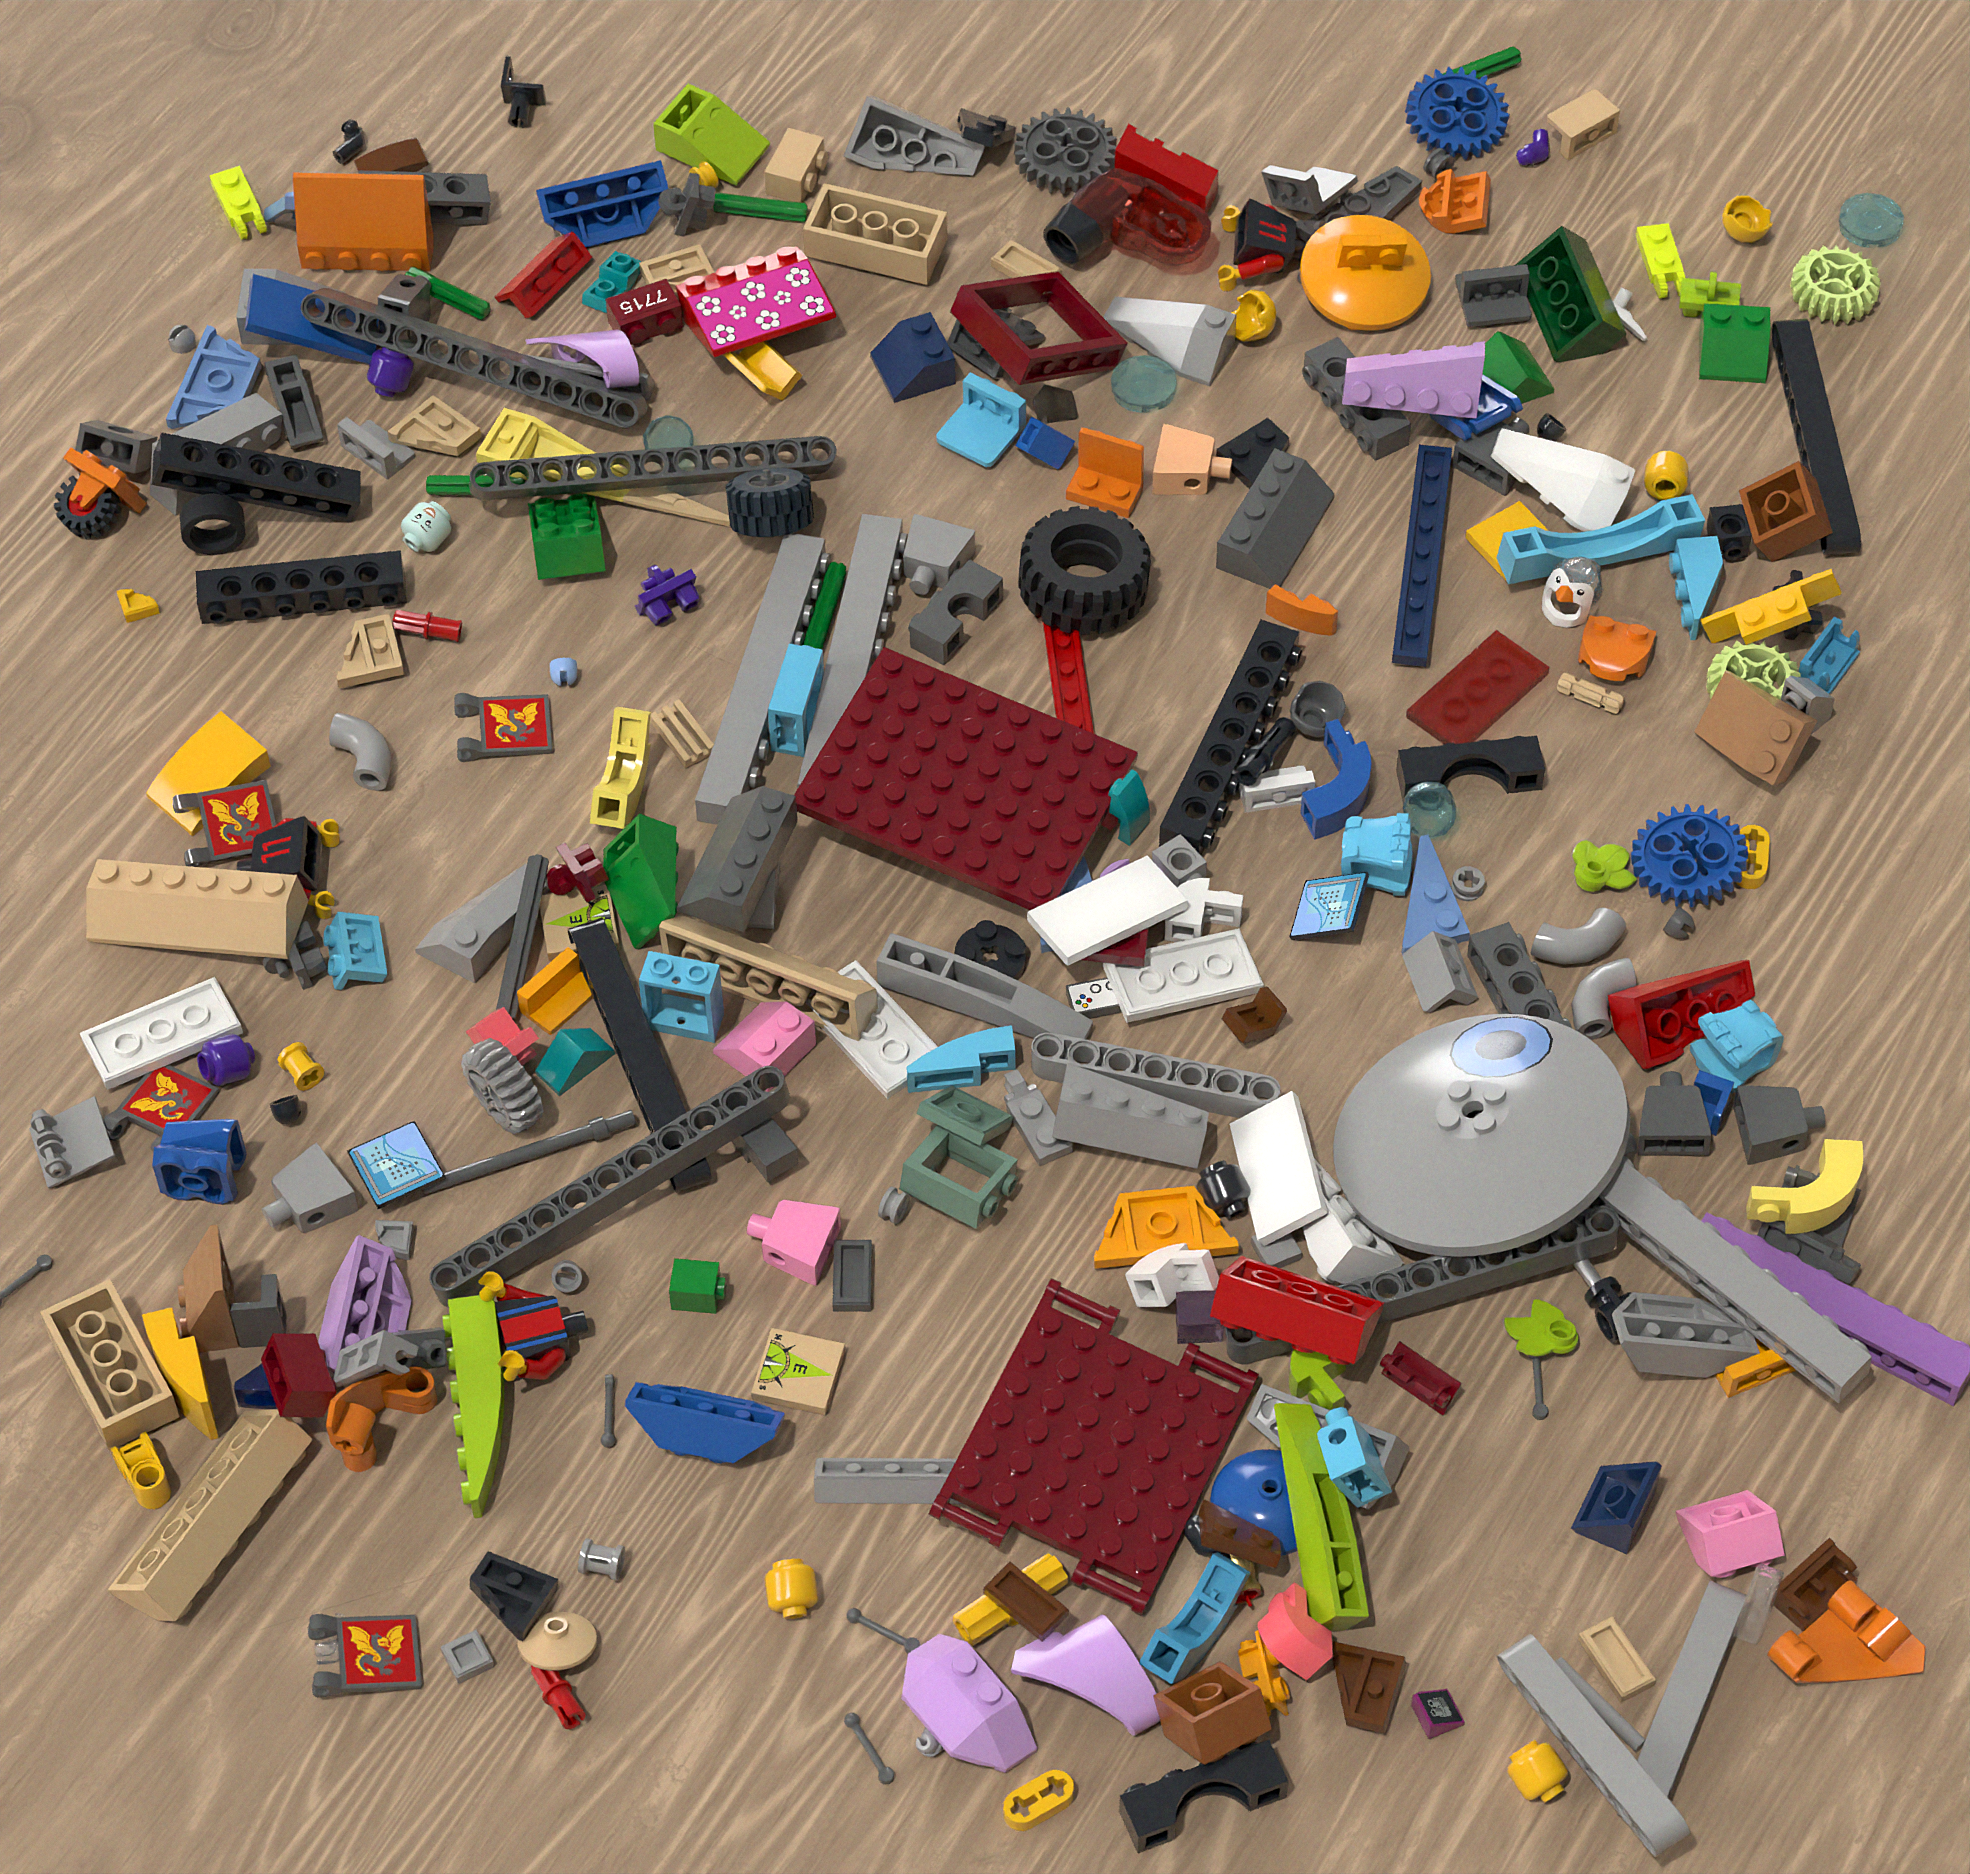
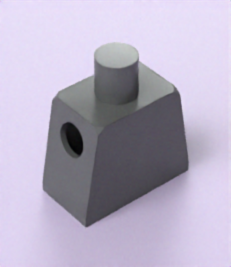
(407, 296)
(1475, 458)
(1673, 1120)
(1773, 1121)

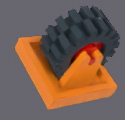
(94, 497)

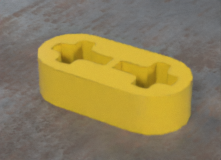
(1758, 857)
(1033, 1793)

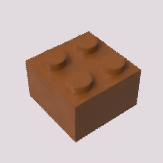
(1785, 511)
(1212, 1712)

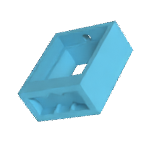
(795, 699)
(665, 1010)

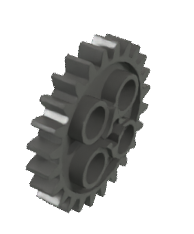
(1064, 150)

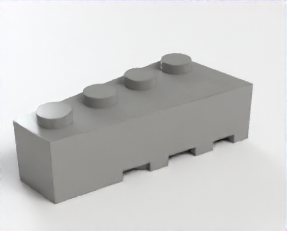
(1128, 1119)

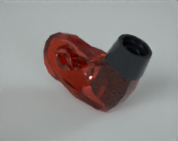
(1133, 216)

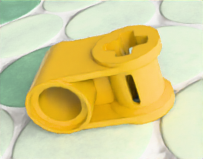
(140, 1466)

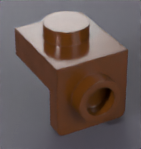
(1257, 1018)

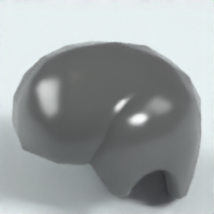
(1316, 705)

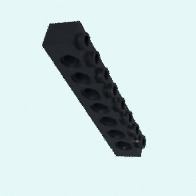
(1231, 734)

